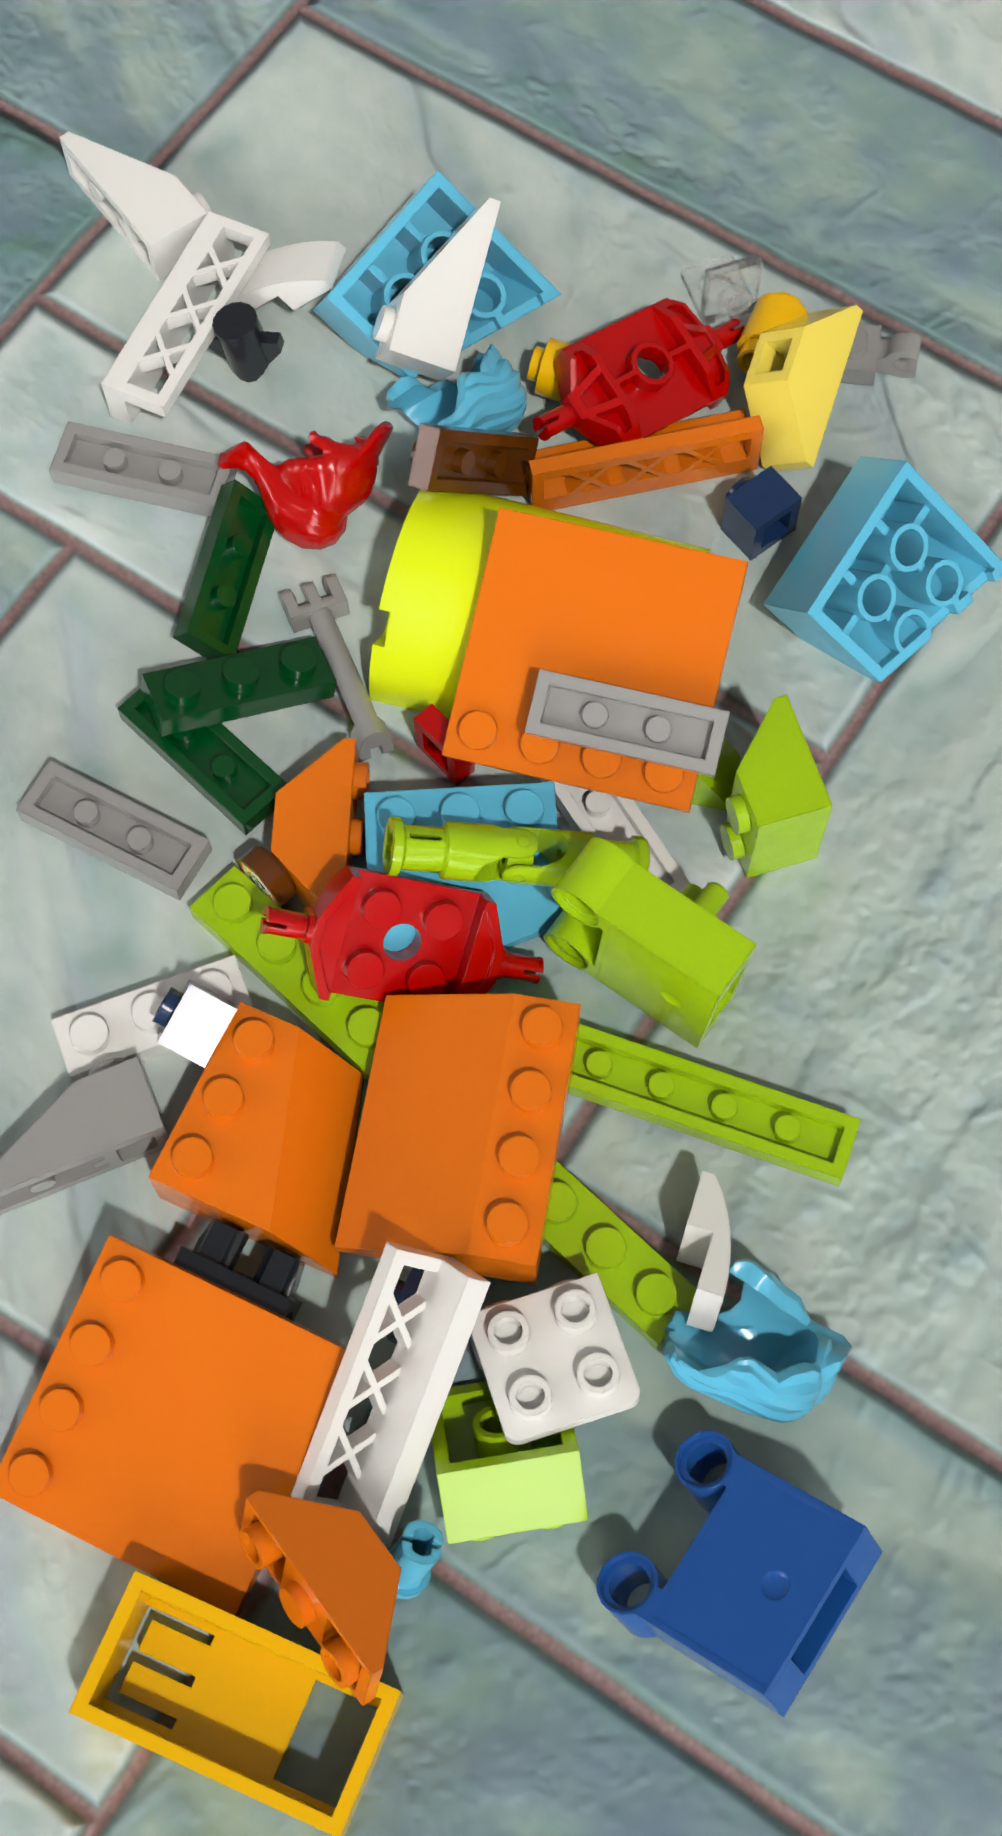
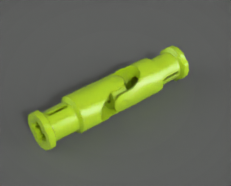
(491, 852)

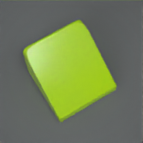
(713, 791)

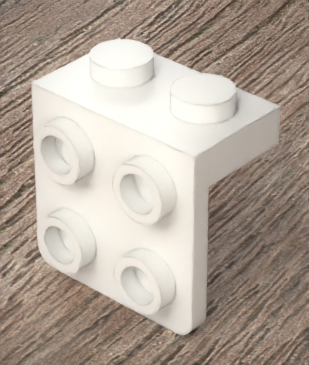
(554, 1360)

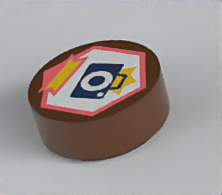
(267, 874)

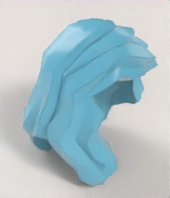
(482, 399)
(761, 1353)

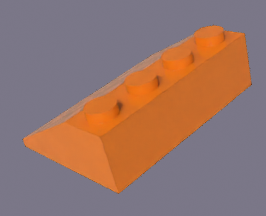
(462, 1130)

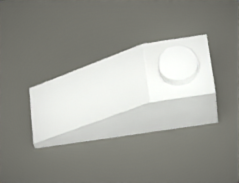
(139, 200)
(431, 314)

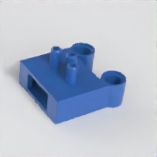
(757, 1581)

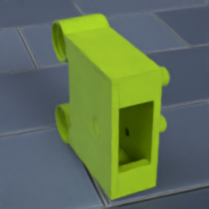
(649, 940)

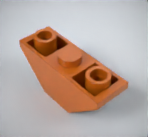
(317, 821)
(330, 1579)

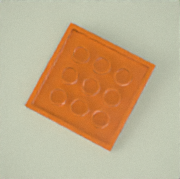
(596, 612)
(166, 1418)

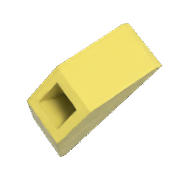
(797, 381)

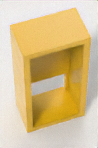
(239, 1707)

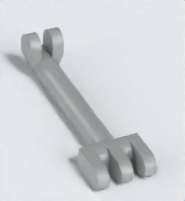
(321, 615)

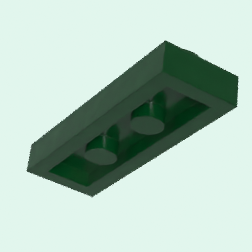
(225, 573)
(237, 686)
(213, 764)

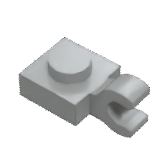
(871, 355)

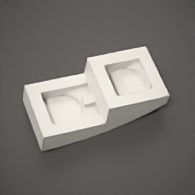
(294, 273)
(708, 1247)

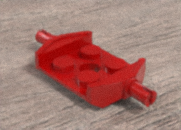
(614, 401)
(453, 946)

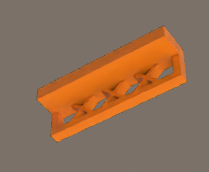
(671, 457)

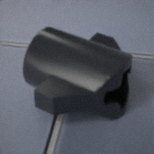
(244, 341)

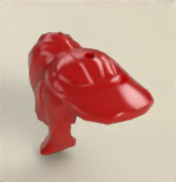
(314, 494)

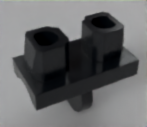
(218, 1254)

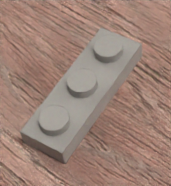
(139, 469)
(627, 723)
(114, 830)

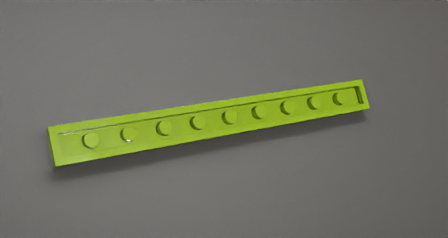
(578, 1225)

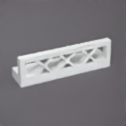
(174, 310)
(403, 1391)

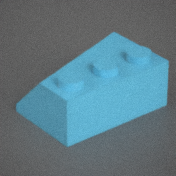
(424, 223)
(881, 569)
(522, 909)

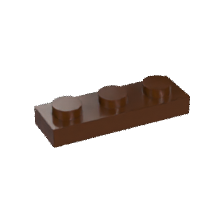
(471, 460)

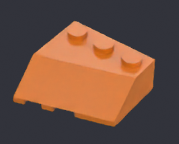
(267, 1139)

